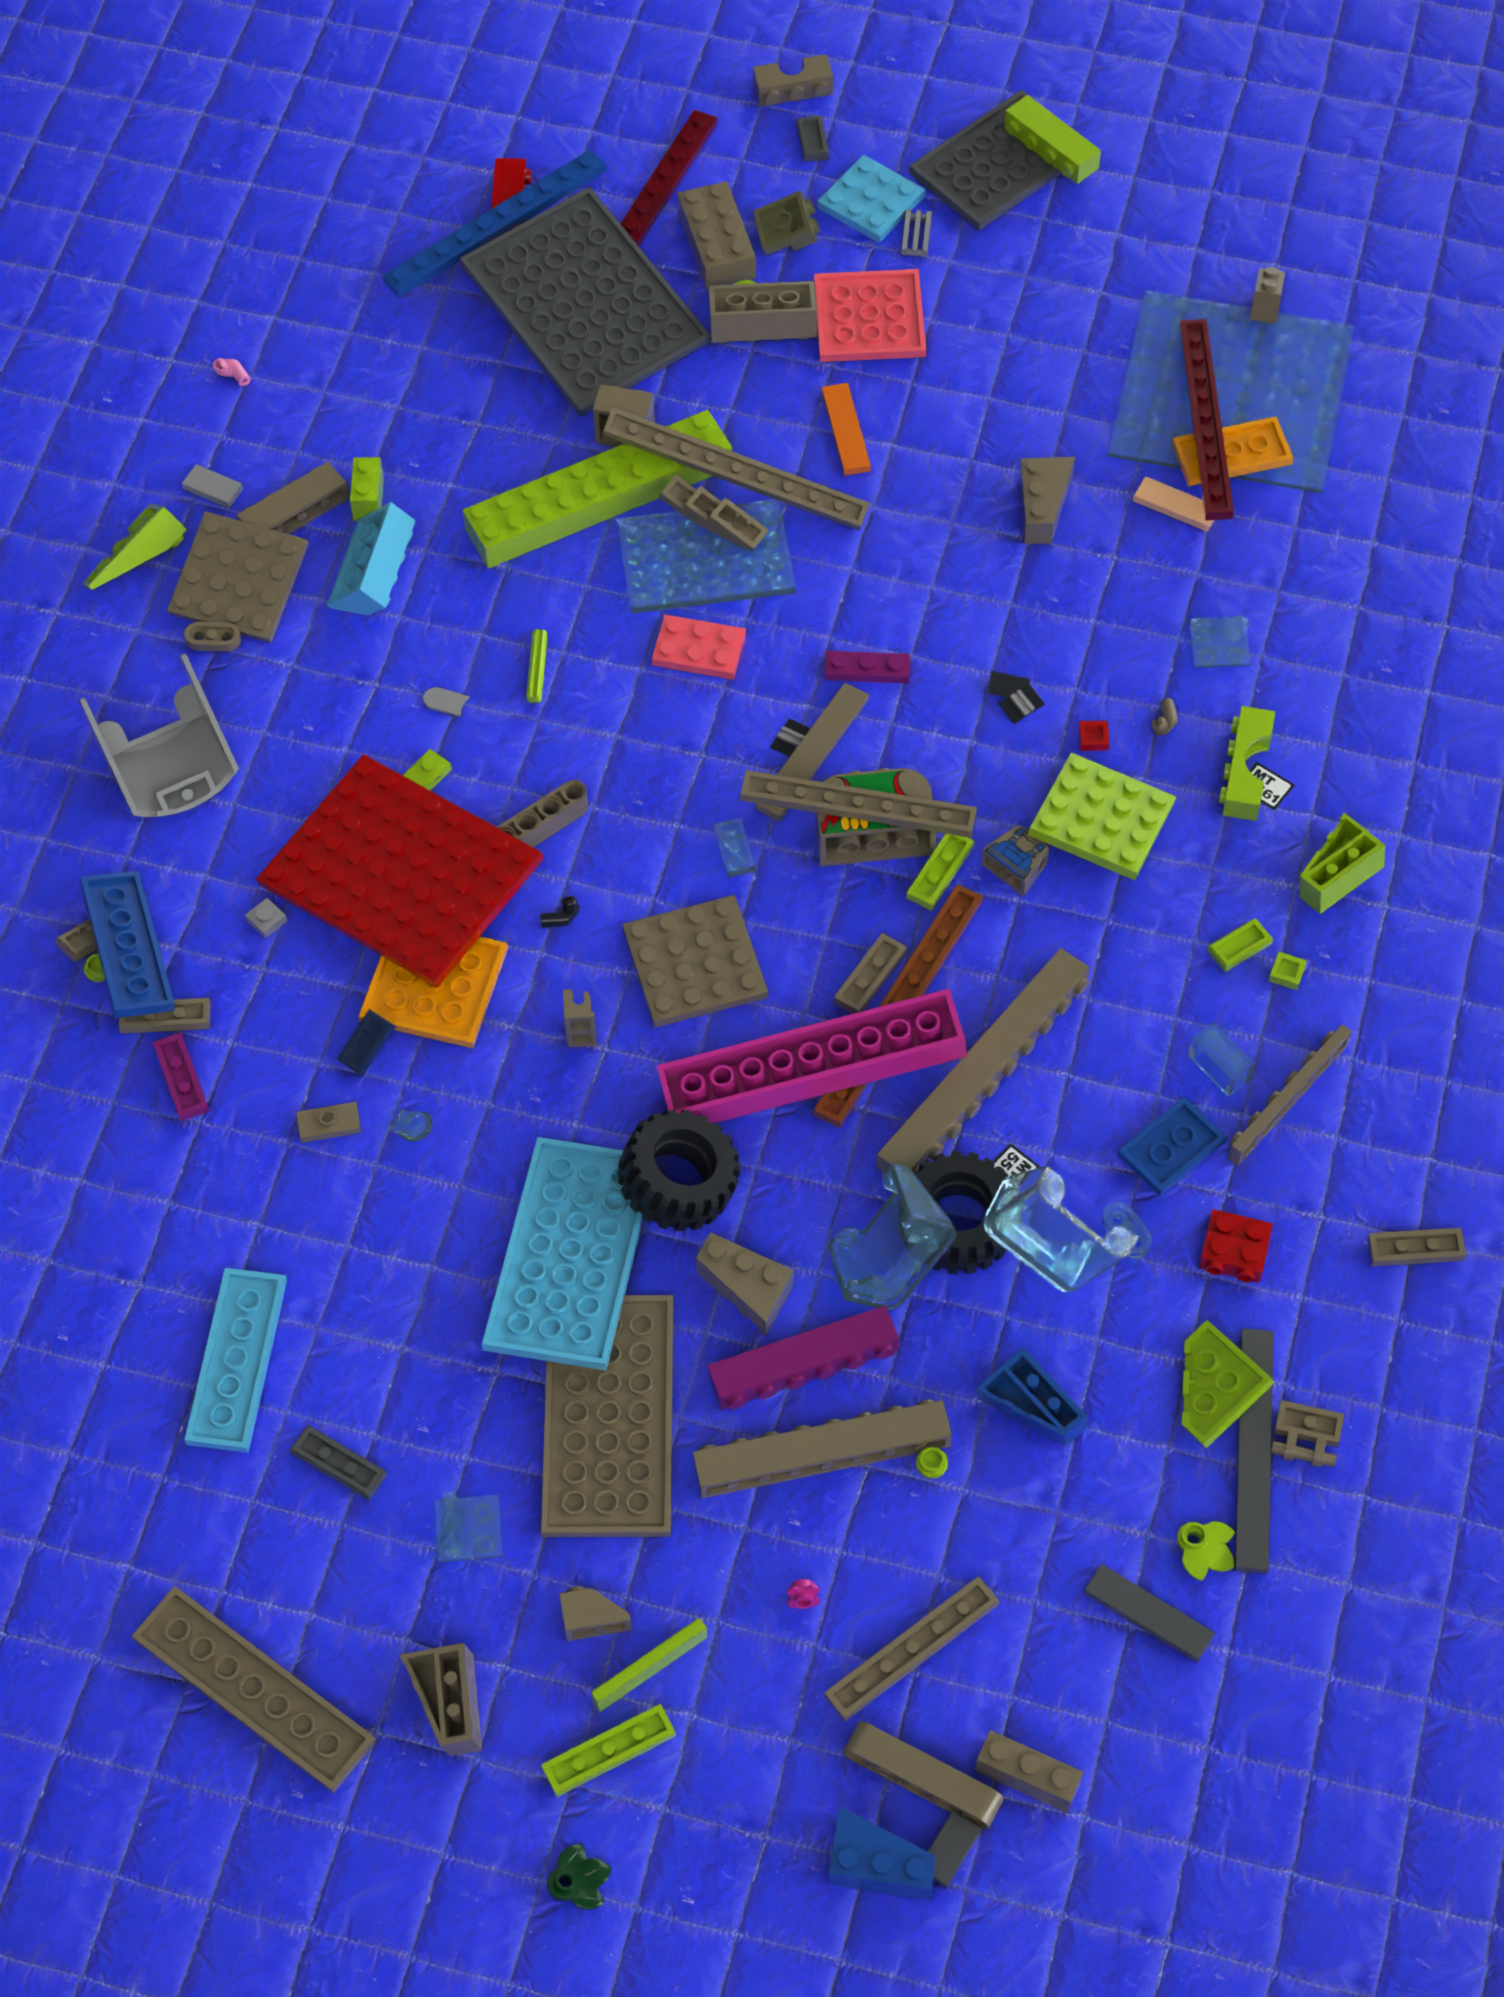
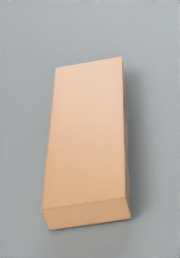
(1172, 503)

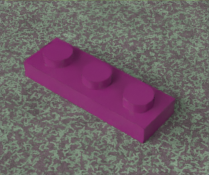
(867, 667)
(180, 1076)

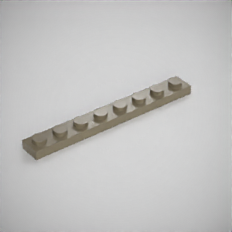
(858, 803)

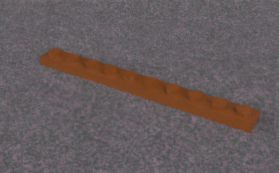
(913, 982)

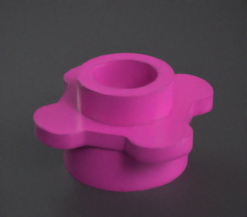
(803, 1594)

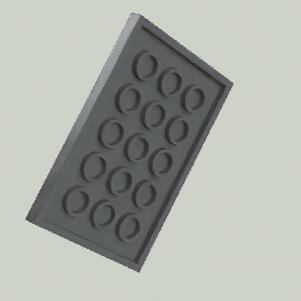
(984, 168)

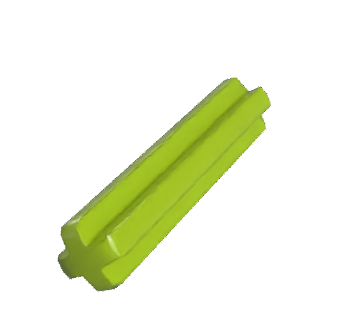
(536, 666)

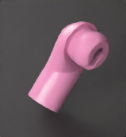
(231, 368)

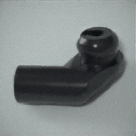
(563, 916)

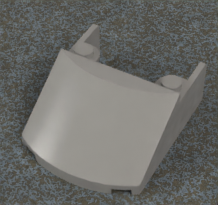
(172, 765)

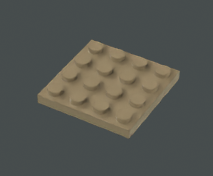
(238, 576)
(695, 961)

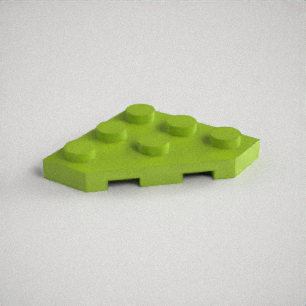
(1217, 1383)

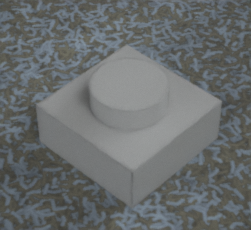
(266, 918)

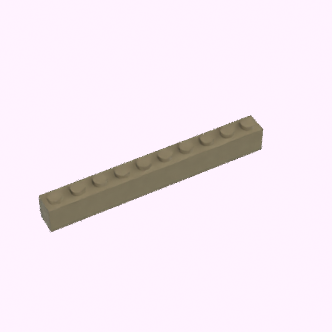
(987, 1063)

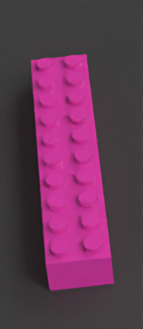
(816, 1059)

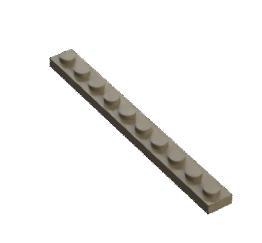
(735, 468)

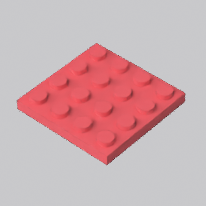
(869, 315)

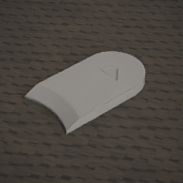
(445, 701)

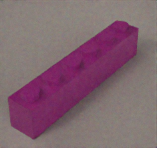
(803, 1358)

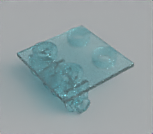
(1220, 641)
(468, 1527)

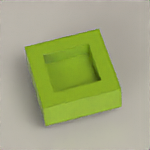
(1287, 970)

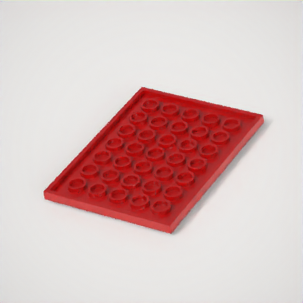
(400, 870)

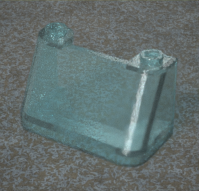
(1047, 1236)
(896, 1247)

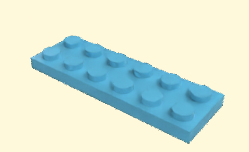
(236, 1360)

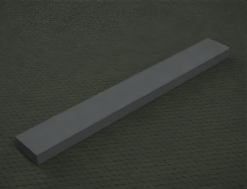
(1254, 1464)

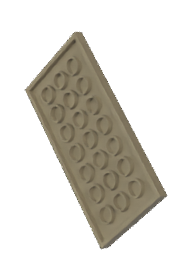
(613, 1433)

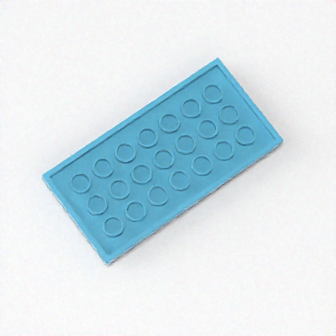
(566, 1259)

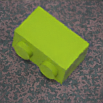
(366, 486)

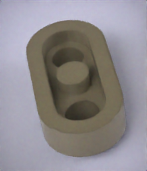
(213, 636)

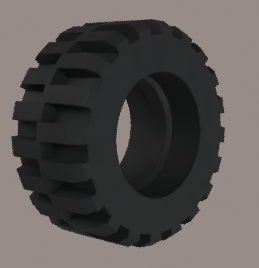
(973, 1179)
(668, 1201)

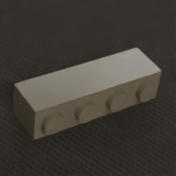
(299, 501)

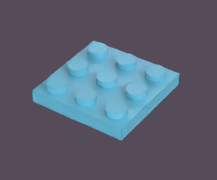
(871, 198)

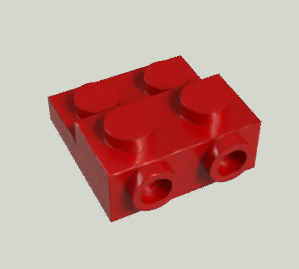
(1235, 1246)

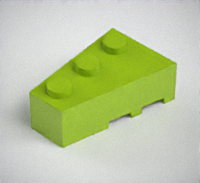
(1341, 864)

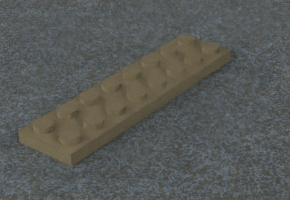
(254, 1689)

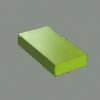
(1240, 945)

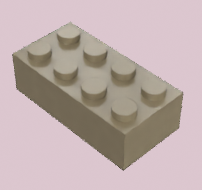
(716, 235)

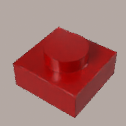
(1093, 736)

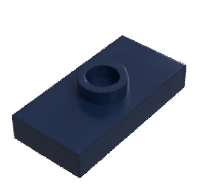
(366, 1042)

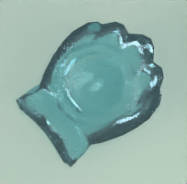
(412, 1125)

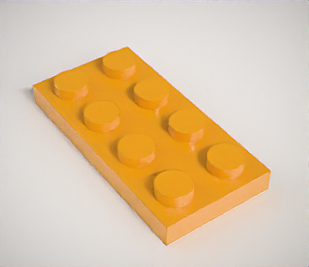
(1248, 449)

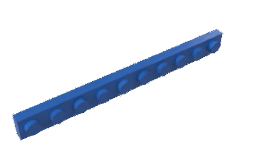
(494, 223)

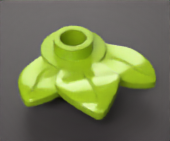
(1209, 1552)

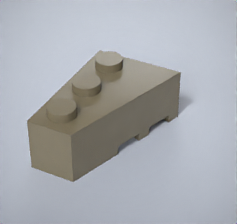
(1043, 494)
(745, 1279)
(448, 1693)

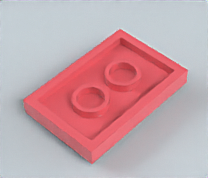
(699, 647)

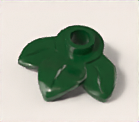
(582, 1874)

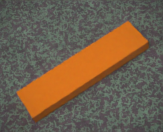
(846, 429)

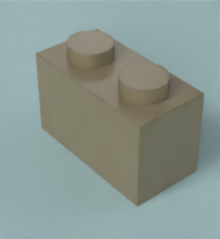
(1267, 295)

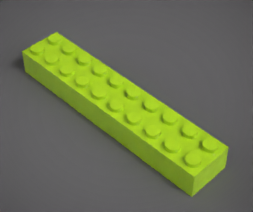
(580, 495)

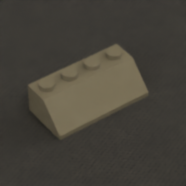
(763, 311)

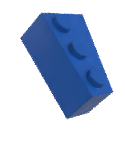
(1033, 1398)
(878, 1860)

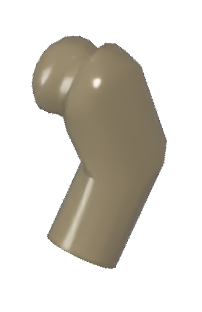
(1168, 720)

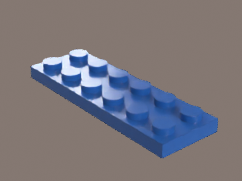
(127, 944)

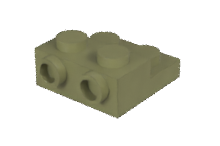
(787, 223)

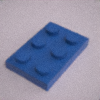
(1172, 1146)

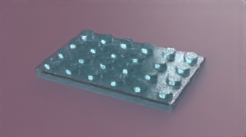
(684, 565)

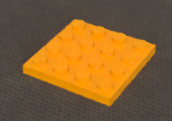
(444, 1013)

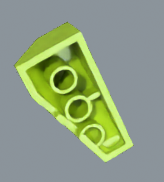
(149, 536)

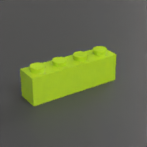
(1052, 139)

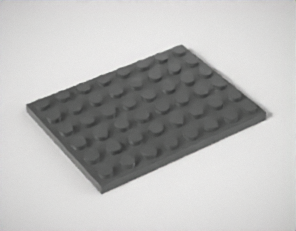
(584, 299)

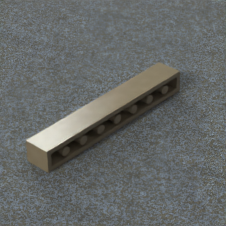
(821, 1448)

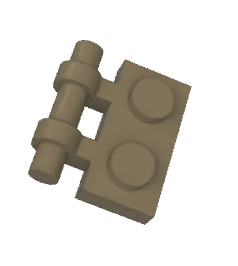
(1311, 1425)

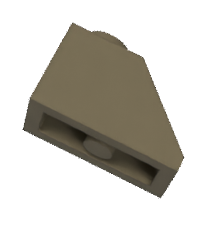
(591, 1614)

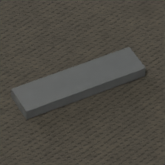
(1149, 1613)

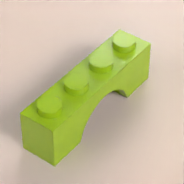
(1244, 790)

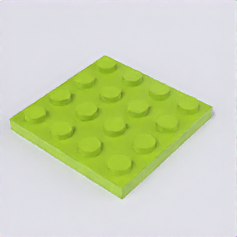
(1102, 816)

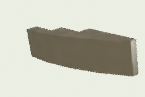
(714, 515)

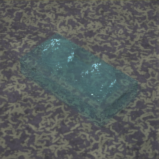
(734, 847)

